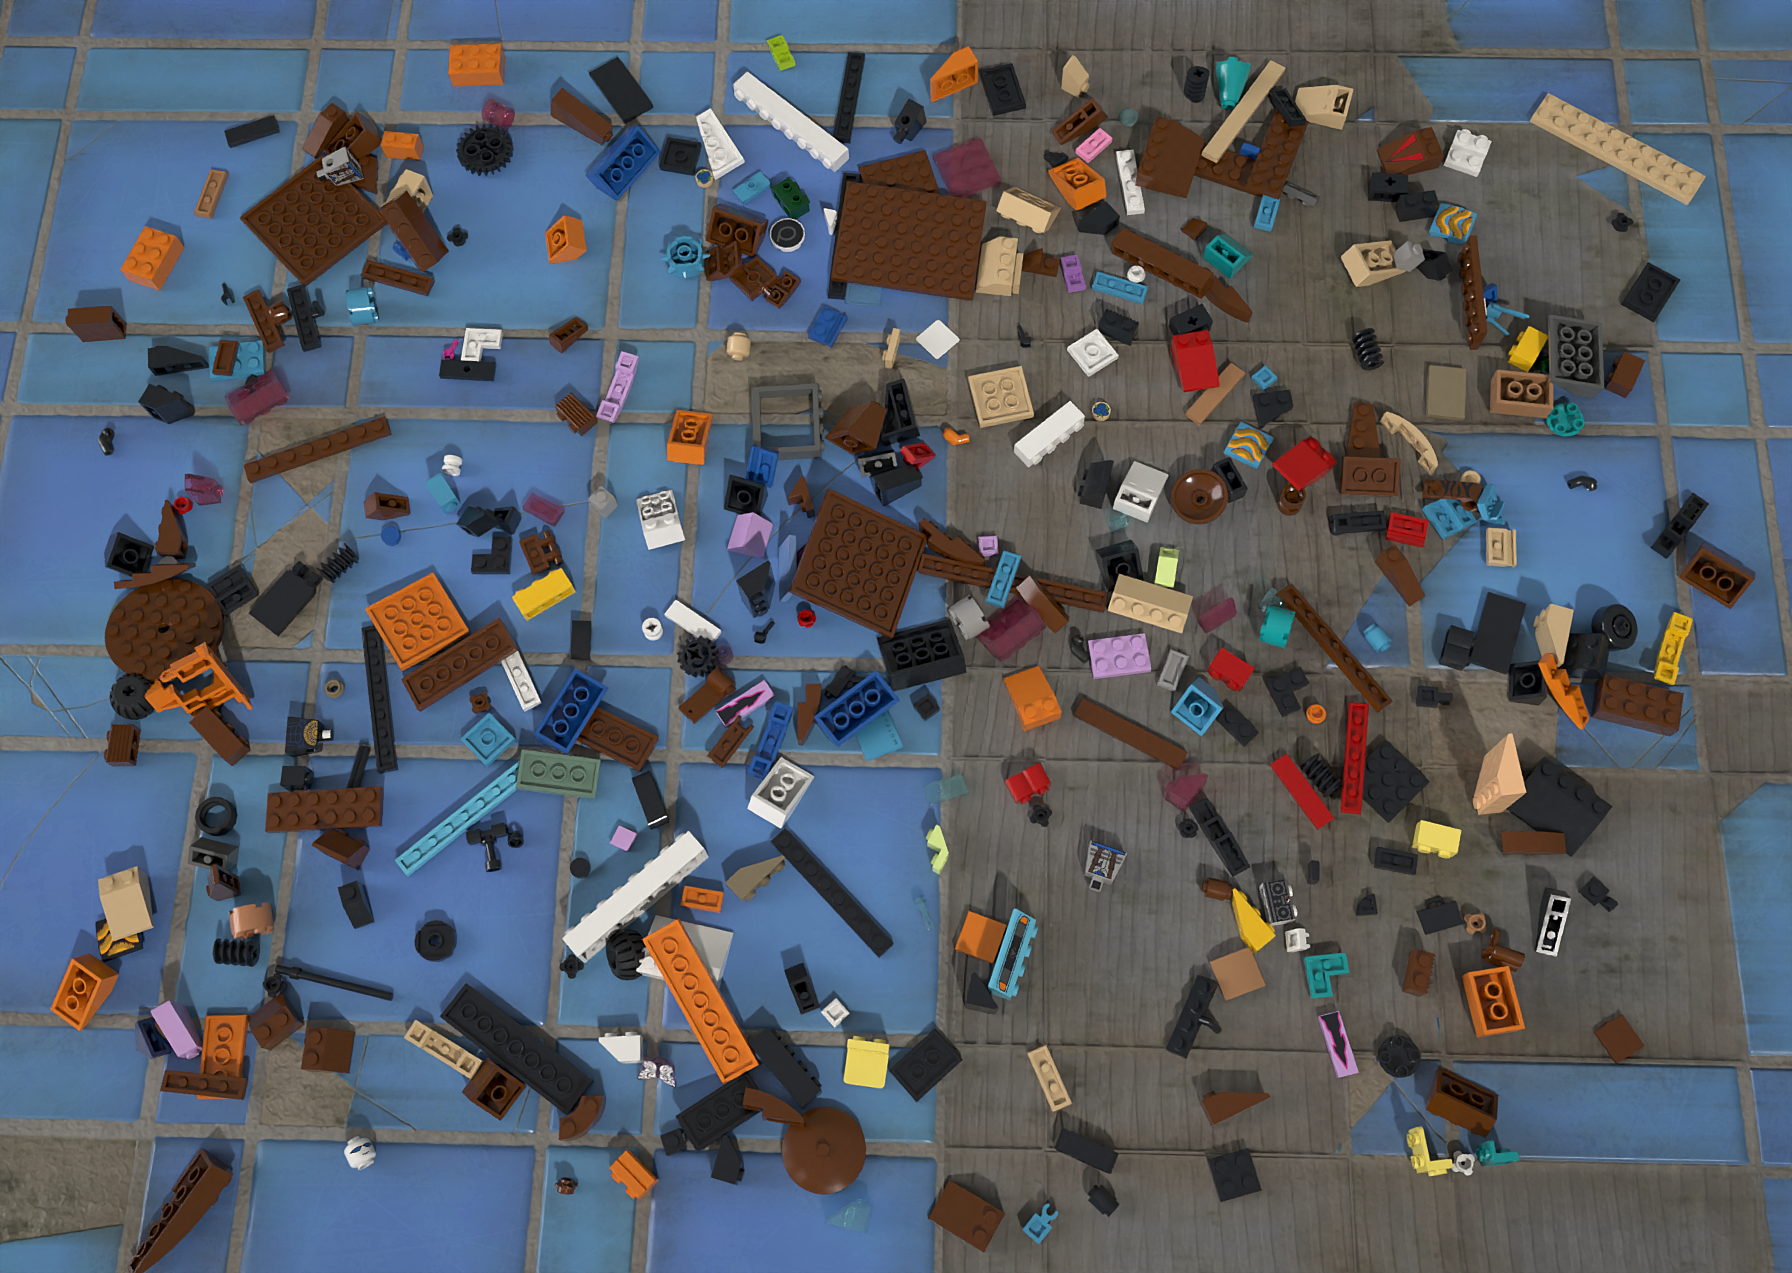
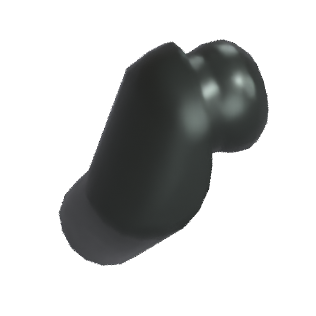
(105, 440)
(1077, 648)

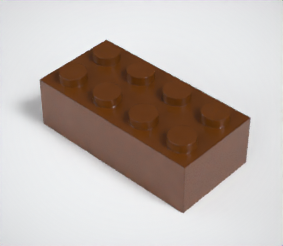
(1637, 705)

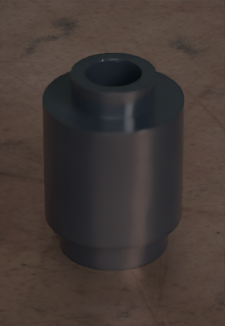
(1103, 1200)

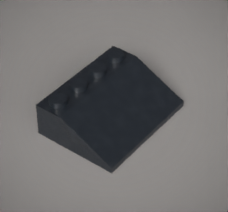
(922, 655)
(1559, 805)

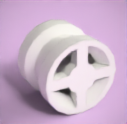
(452, 465)
(656, 629)

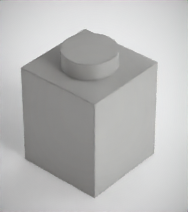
(1408, 256)
(603, 502)

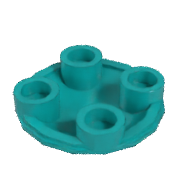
(1565, 420)

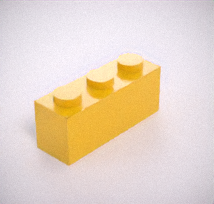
(543, 594)

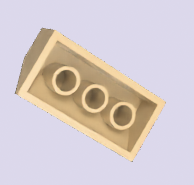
(1150, 603)

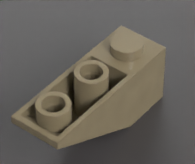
(750, 878)

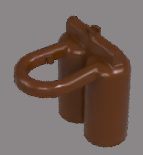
(1500, 955)

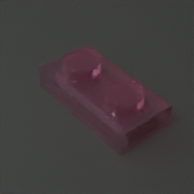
(543, 509)

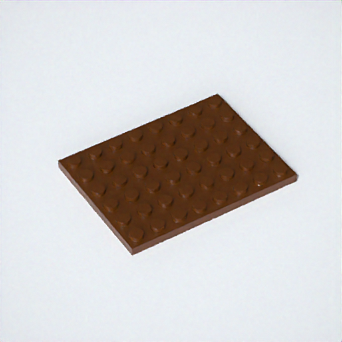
(909, 240)

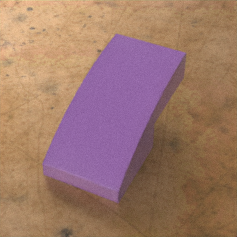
(1073, 273)

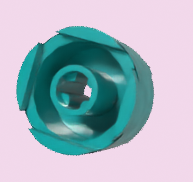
(1276, 626)

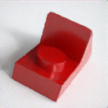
(917, 454)

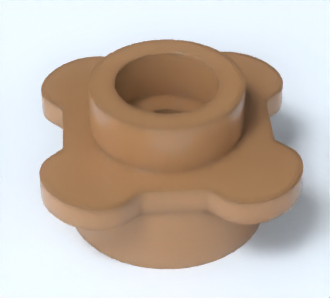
(1480, 919)

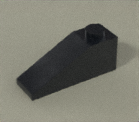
(169, 360)
(1552, 920)

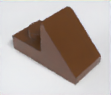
(1037, 263)
(801, 495)

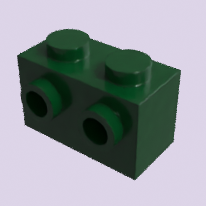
(790, 198)

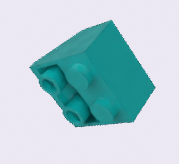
(1226, 255)

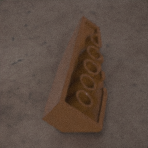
(192, 1198)

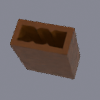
(96, 323)

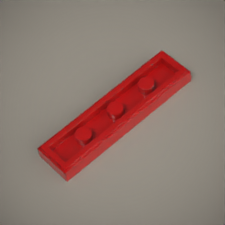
(1302, 791)

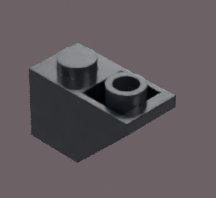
(1099, 221)
(477, 521)

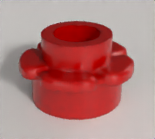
(179, 502)
(806, 614)

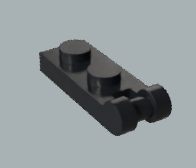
(1358, 522)

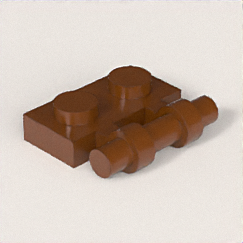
(535, 555)

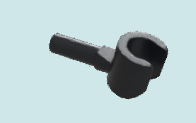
(226, 295)
(1025, 341)
(761, 637)

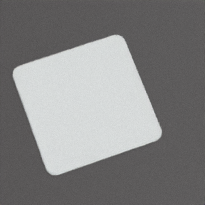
(937, 339)

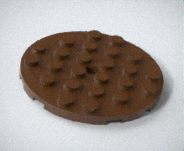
(135, 623)

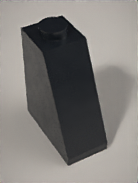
(896, 483)

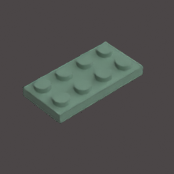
(558, 774)

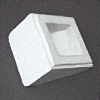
(831, 219)

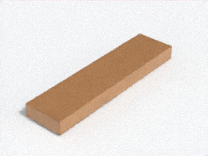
(1214, 396)

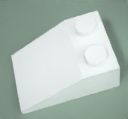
(780, 792)

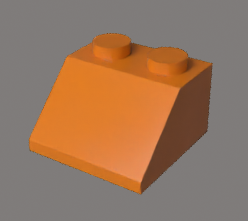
(565, 240)

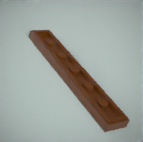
(1130, 734)

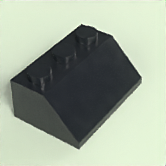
(757, 589)

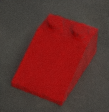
(1195, 361)
(1305, 463)

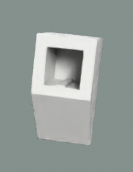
(624, 1048)

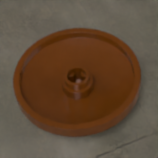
(825, 1152)

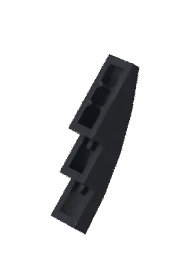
(1679, 525)
(1219, 837)

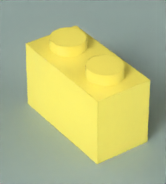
(1436, 839)

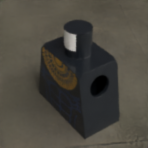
(305, 736)

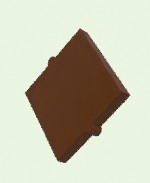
(1619, 1038)

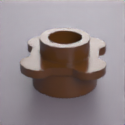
(485, 705)
(566, 1186)

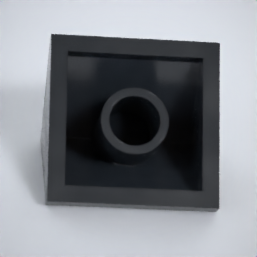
(745, 496)
(1527, 683)
(979, 997)

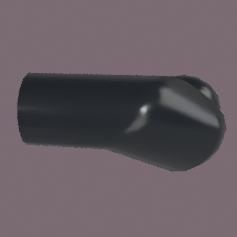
(1583, 480)

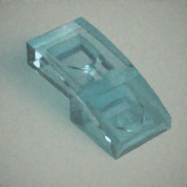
(946, 790)

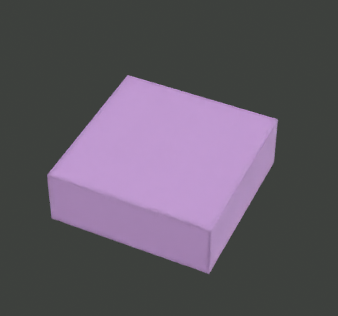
(988, 545)
(623, 838)

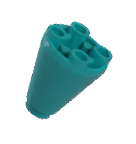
(1231, 81)

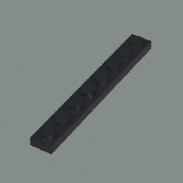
(832, 893)

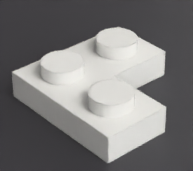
(478, 339)

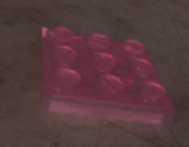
(967, 169)

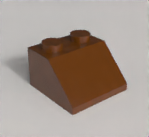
(342, 848)
(274, 1022)
(327, 1050)
(493, 1089)

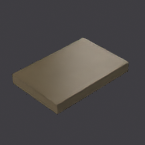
(1446, 393)

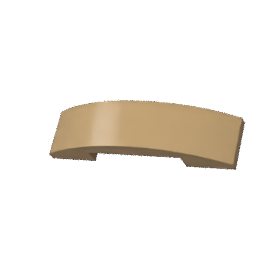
(1396, 423)
(443, 1049)

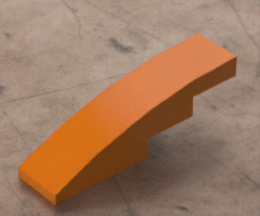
(1567, 696)

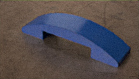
(771, 741)

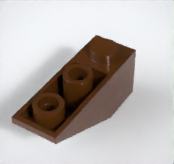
(172, 537)

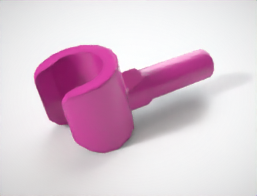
(449, 353)

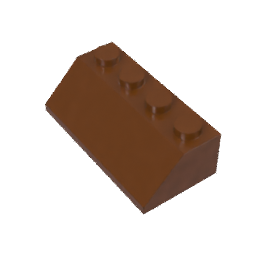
(413, 231)

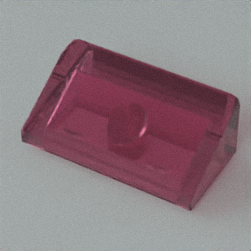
(1217, 615)

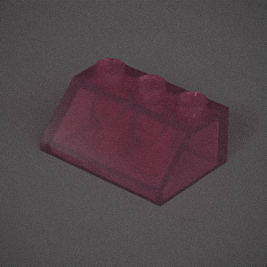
(248, 405)
(1011, 630)

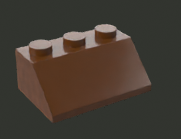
(732, 225)
(1717, 575)
(1462, 1102)

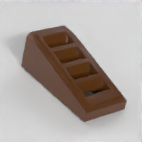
(561, 343)

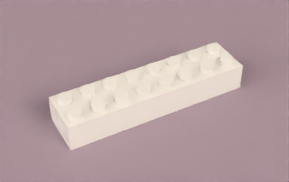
(636, 896)

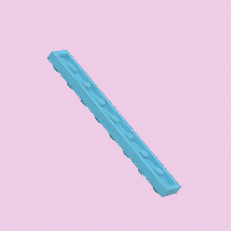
(459, 822)

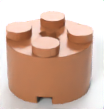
(251, 920)

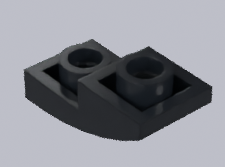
(581, 639)

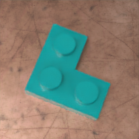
(1320, 968)

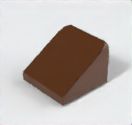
(1194, 228)

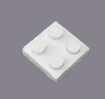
(1092, 352)

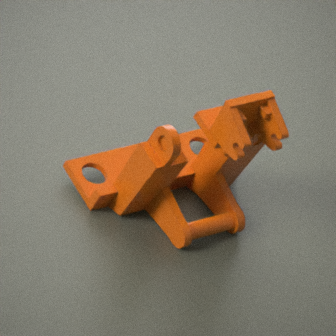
(195, 701)

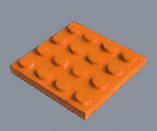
(417, 621)

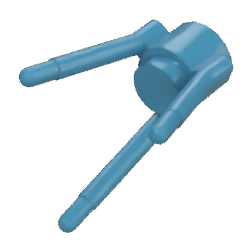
(1494, 311)

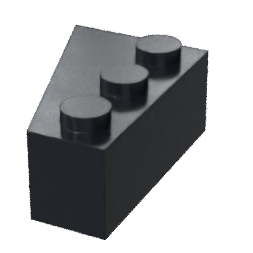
(900, 417)

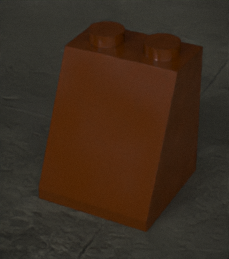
(858, 428)

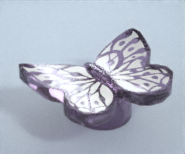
(658, 1068)

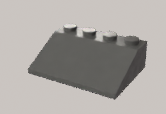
(1576, 355)

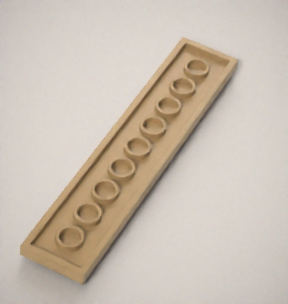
(1618, 149)

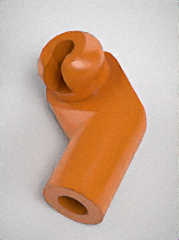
(953, 438)

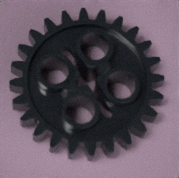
(490, 150)

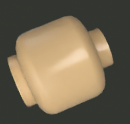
(738, 346)

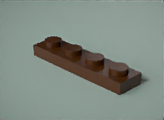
(397, 278)
(204, 1084)

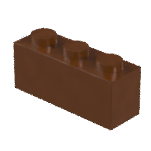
(220, 735)

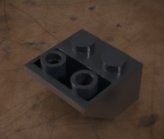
(165, 405)

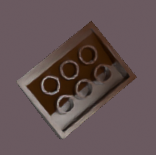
(1169, 158)

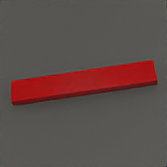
(1354, 758)

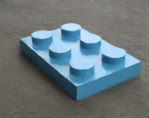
(249, 360)

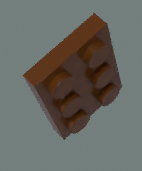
(1370, 476)

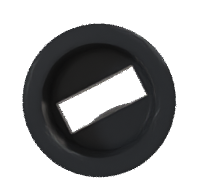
(512, 842)

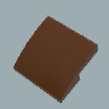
(723, 262)

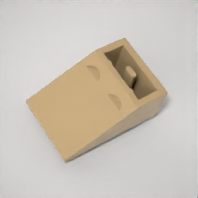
(1325, 104)

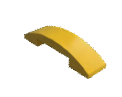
(1671, 647)

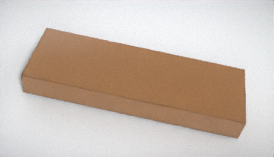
(211, 194)

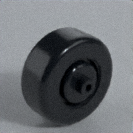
(1617, 625)

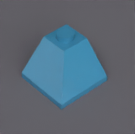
(1198, 706)

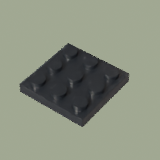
(1390, 781)

